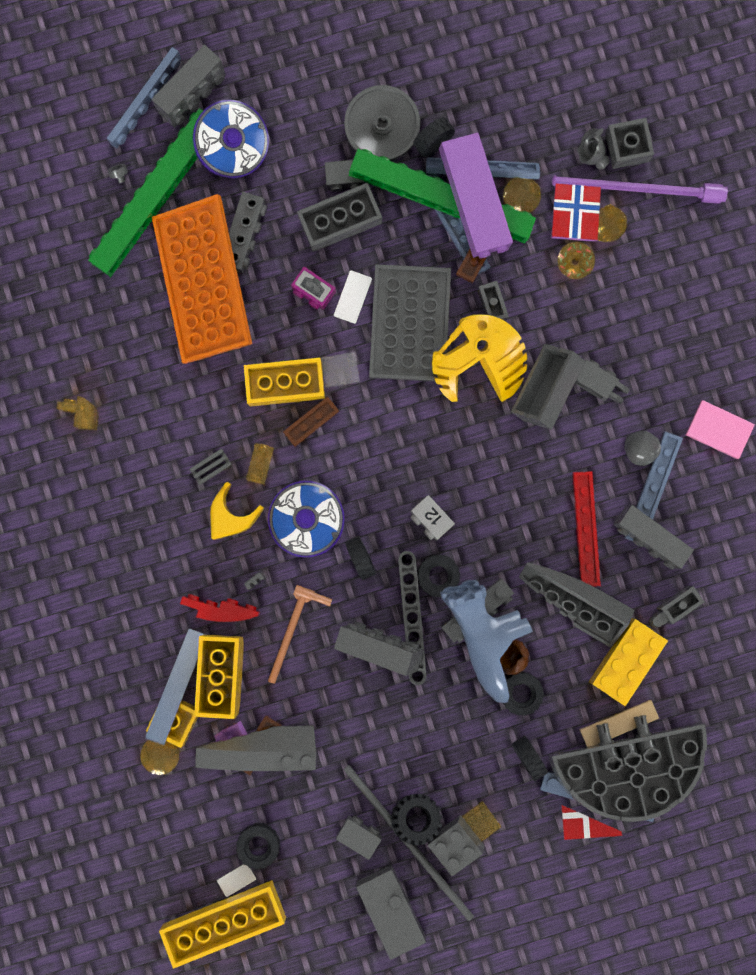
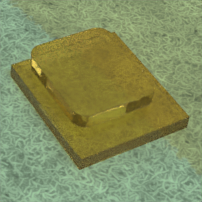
(481, 821)

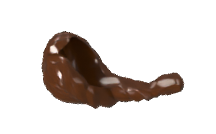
(515, 658)

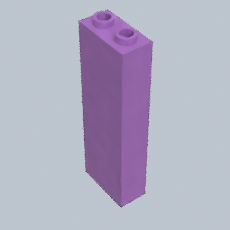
(475, 195)

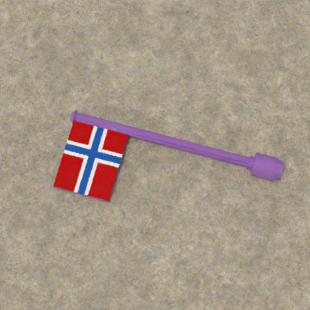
(579, 202)

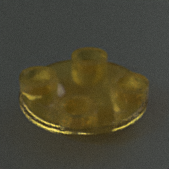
(522, 194)
(611, 223)
(159, 758)

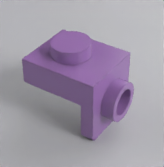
(233, 730)

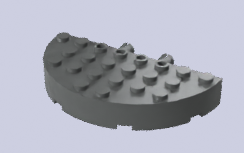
(634, 775)

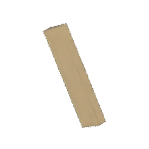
(620, 722)

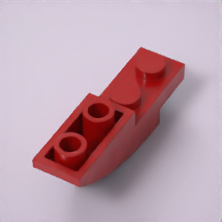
(227, 612)

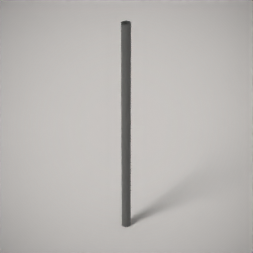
(413, 848)

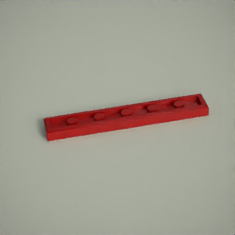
(586, 528)

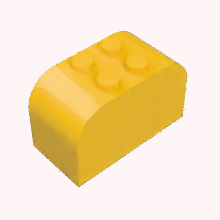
(219, 676)

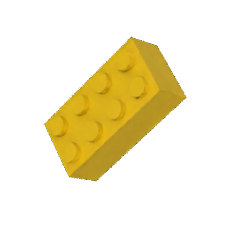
(284, 382)
(628, 661)

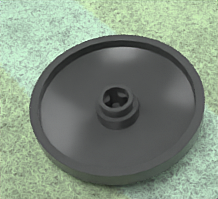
(382, 121)

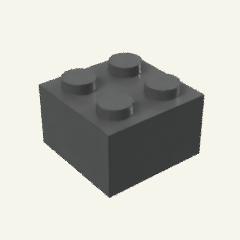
(629, 143)
(456, 845)

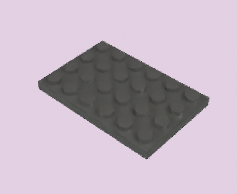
(408, 321)

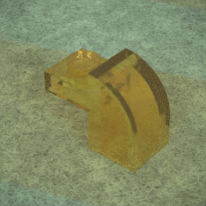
(85, 412)

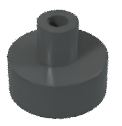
(118, 171)

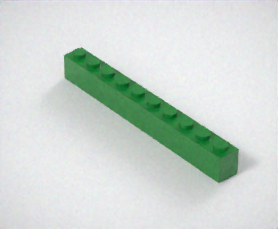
(426, 189)
(146, 201)

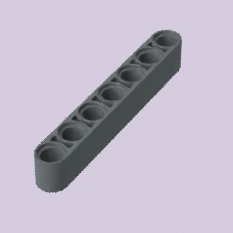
(414, 607)

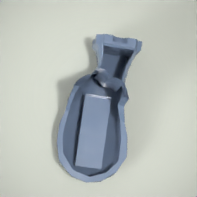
(485, 635)

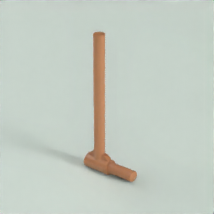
(303, 595)

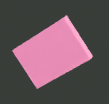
(720, 429)

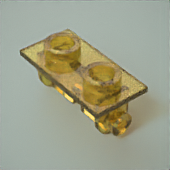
(260, 463)

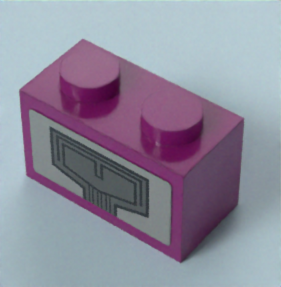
(313, 289)

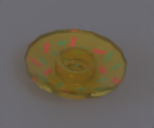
(582, 254)

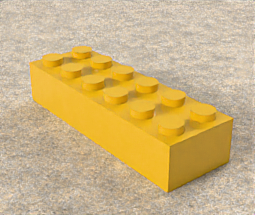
(222, 924)

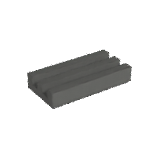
(197, 475)
(255, 580)

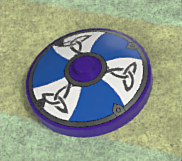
(230, 139)
(306, 519)

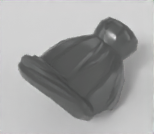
(593, 149)

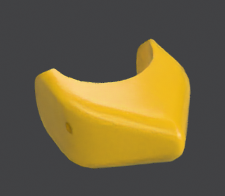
(224, 522)

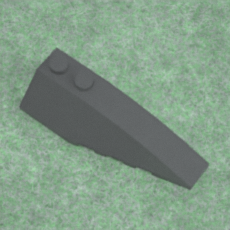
(584, 604)
(265, 750)

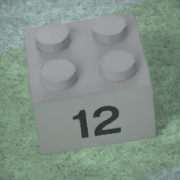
(431, 518)

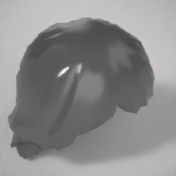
(642, 448)

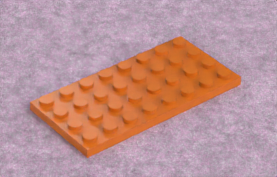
(201, 279)

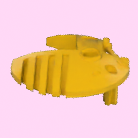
(500, 357)

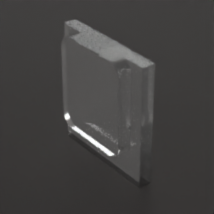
(340, 369)

